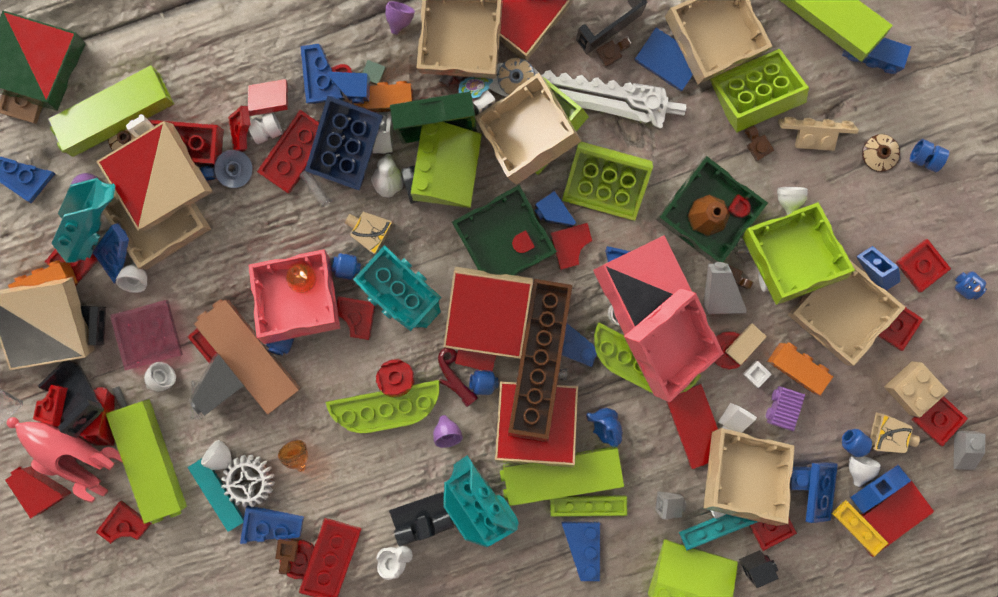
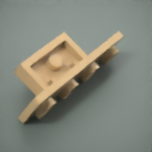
(817, 134)

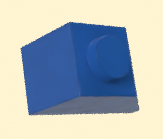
(353, 85)
(554, 211)
(879, 268)
(800, 478)

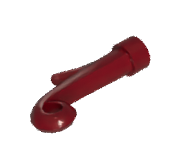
(454, 381)

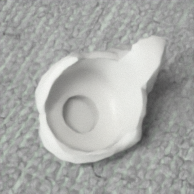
(387, 177)
(393, 561)

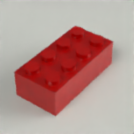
(202, 140)

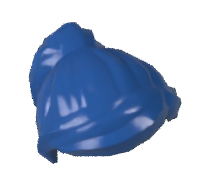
(606, 426)

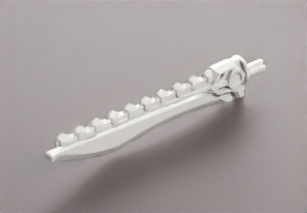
(638, 96)

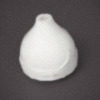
(792, 198)
(132, 279)
(159, 377)
(217, 456)
(863, 469)

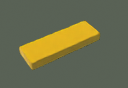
(859, 528)

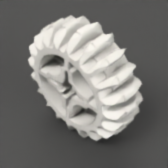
(248, 488)

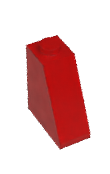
(99, 430)
(35, 490)

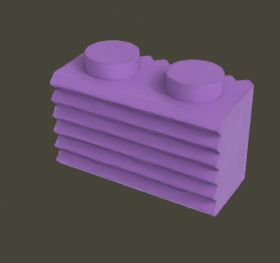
(785, 408)

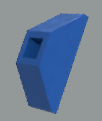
(880, 489)

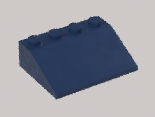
(344, 142)

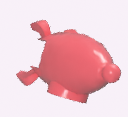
(57, 454)

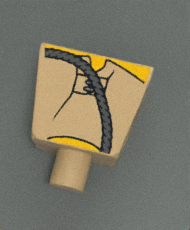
(369, 230)
(892, 435)

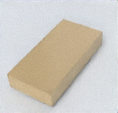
(745, 344)

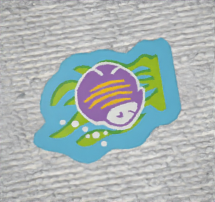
(475, 85)

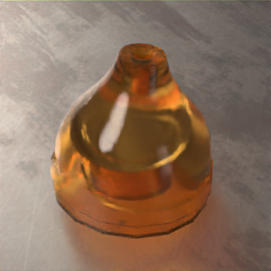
(301, 278)
(294, 455)

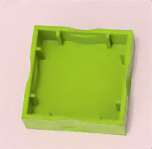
(797, 253)

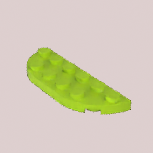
(618, 358)
(380, 412)

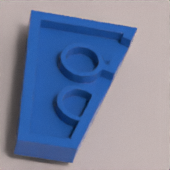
(585, 548)

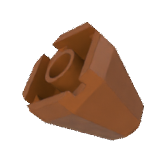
(708, 215)

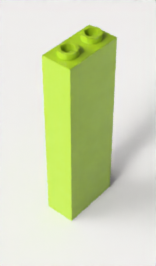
(845, 22)
(110, 111)
(147, 461)
(535, 482)

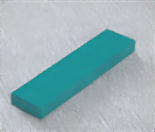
(211, 487)
(712, 530)

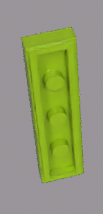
(589, 506)

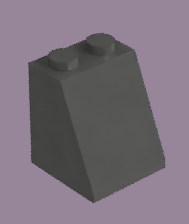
(214, 386)

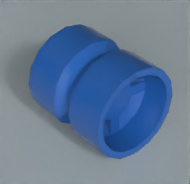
(931, 157)

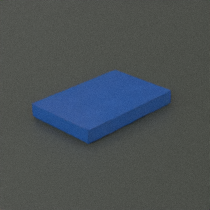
(665, 59)
(821, 492)

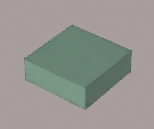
(374, 71)

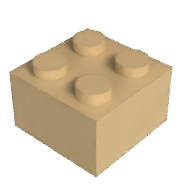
(916, 389)

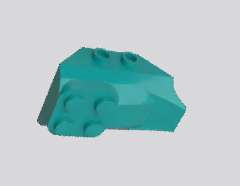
(81, 219)
(399, 290)
(475, 507)

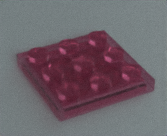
(146, 335)

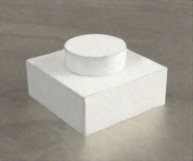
(757, 374)

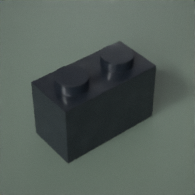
(759, 569)

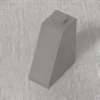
(722, 291)

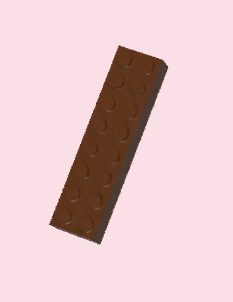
(540, 361)

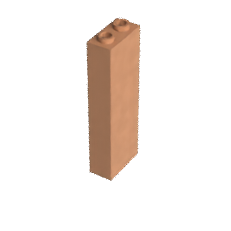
(246, 355)

